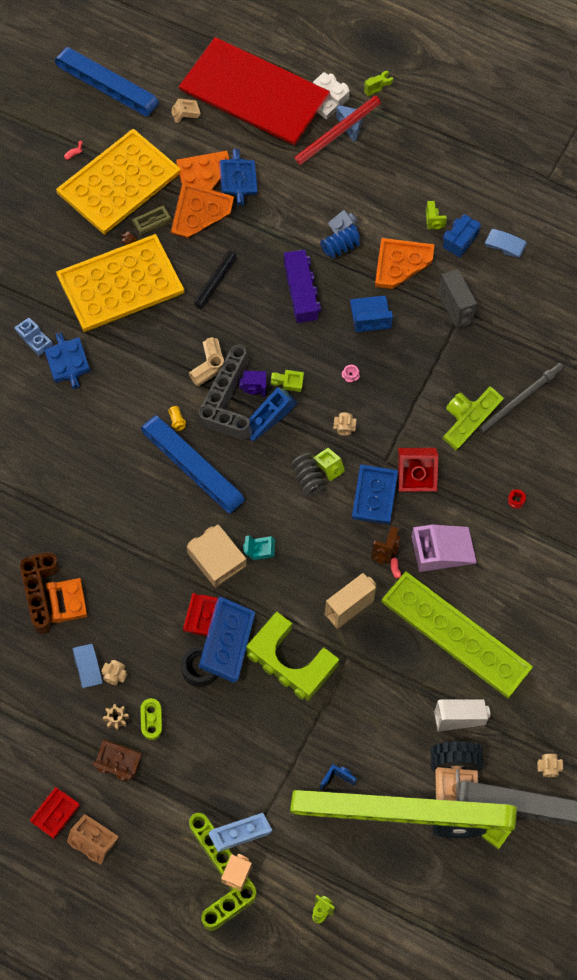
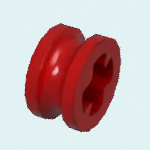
(514, 504)

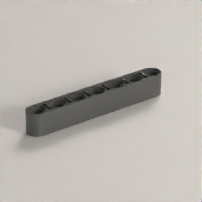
(528, 804)

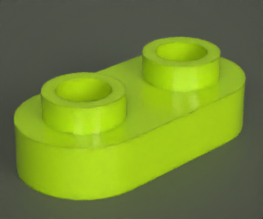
(151, 720)

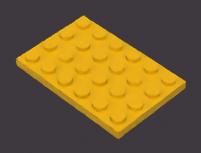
(118, 181)
(120, 282)

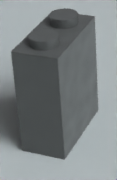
(457, 298)

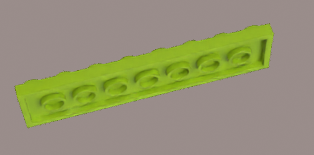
(457, 634)

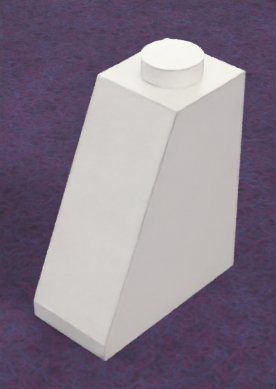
(460, 714)

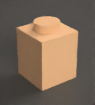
(236, 872)

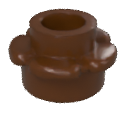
(128, 238)

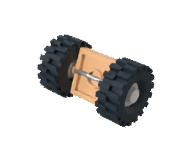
(453, 764)

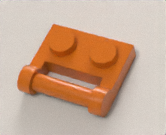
(73, 600)

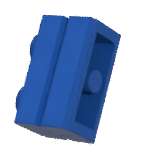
(461, 235)

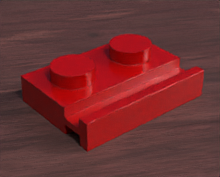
(199, 614)
(54, 813)

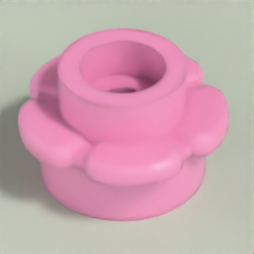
(350, 369)

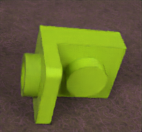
(433, 219)
(330, 463)

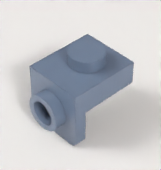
(343, 221)

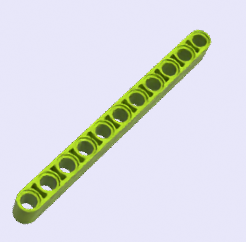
(404, 810)

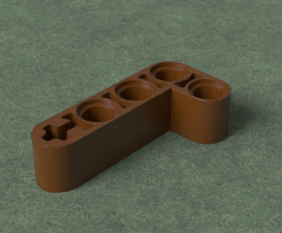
(38, 595)

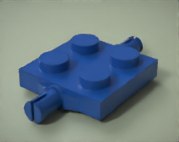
(238, 177)
(67, 360)

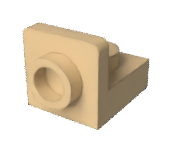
(185, 108)

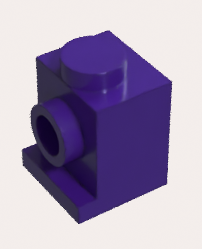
(254, 382)

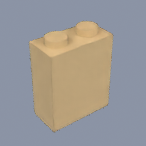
(216, 555)
(350, 600)

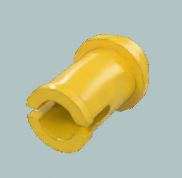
(178, 422)

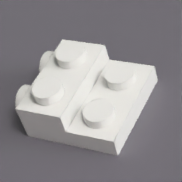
(338, 94)

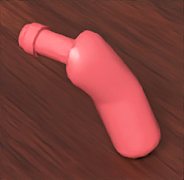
(72, 152)
(394, 567)

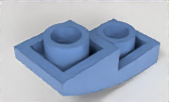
(507, 243)
(32, 335)
(87, 665)

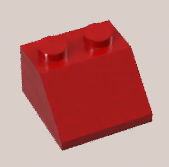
(417, 469)

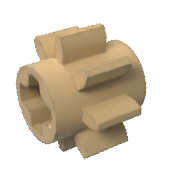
(345, 424)
(114, 672)
(110, 717)
(550, 765)

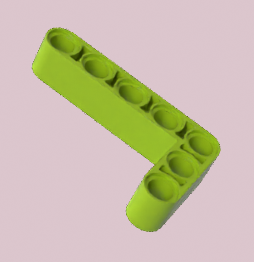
(233, 896)

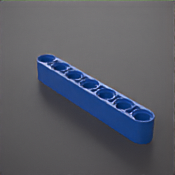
(106, 81)
(192, 464)

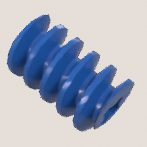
(340, 241)

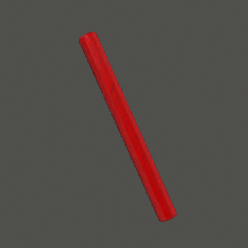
(337, 130)

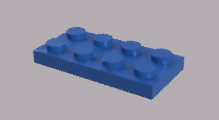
(227, 639)

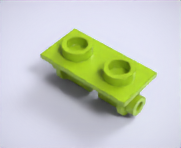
(322, 908)

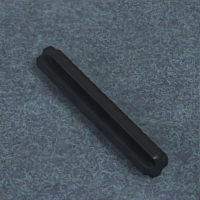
(215, 279)

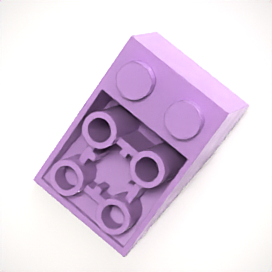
(442, 547)

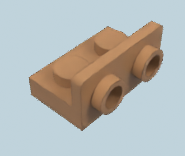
(92, 839)

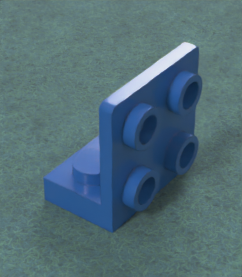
(371, 313)

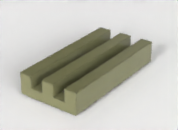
(153, 222)

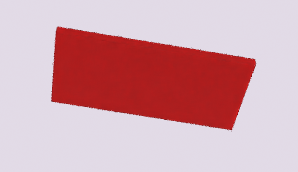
(254, 90)

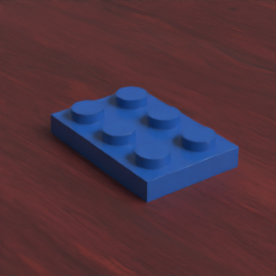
(374, 494)

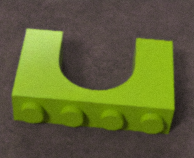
(303, 681)

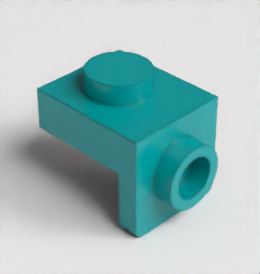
(259, 548)

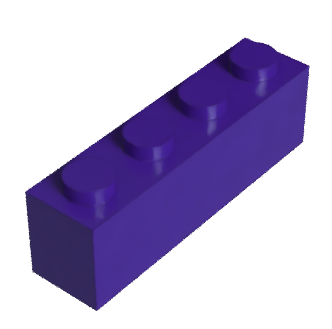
(301, 286)

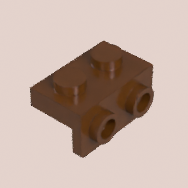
(383, 552)
(117, 760)

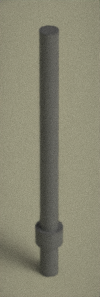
(547, 376)

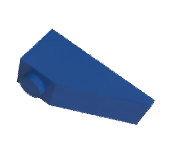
(271, 412)

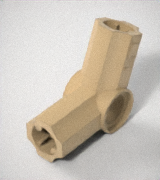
(207, 370)

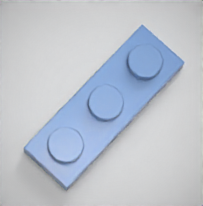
(240, 832)

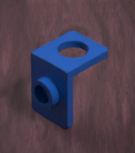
(341, 772)

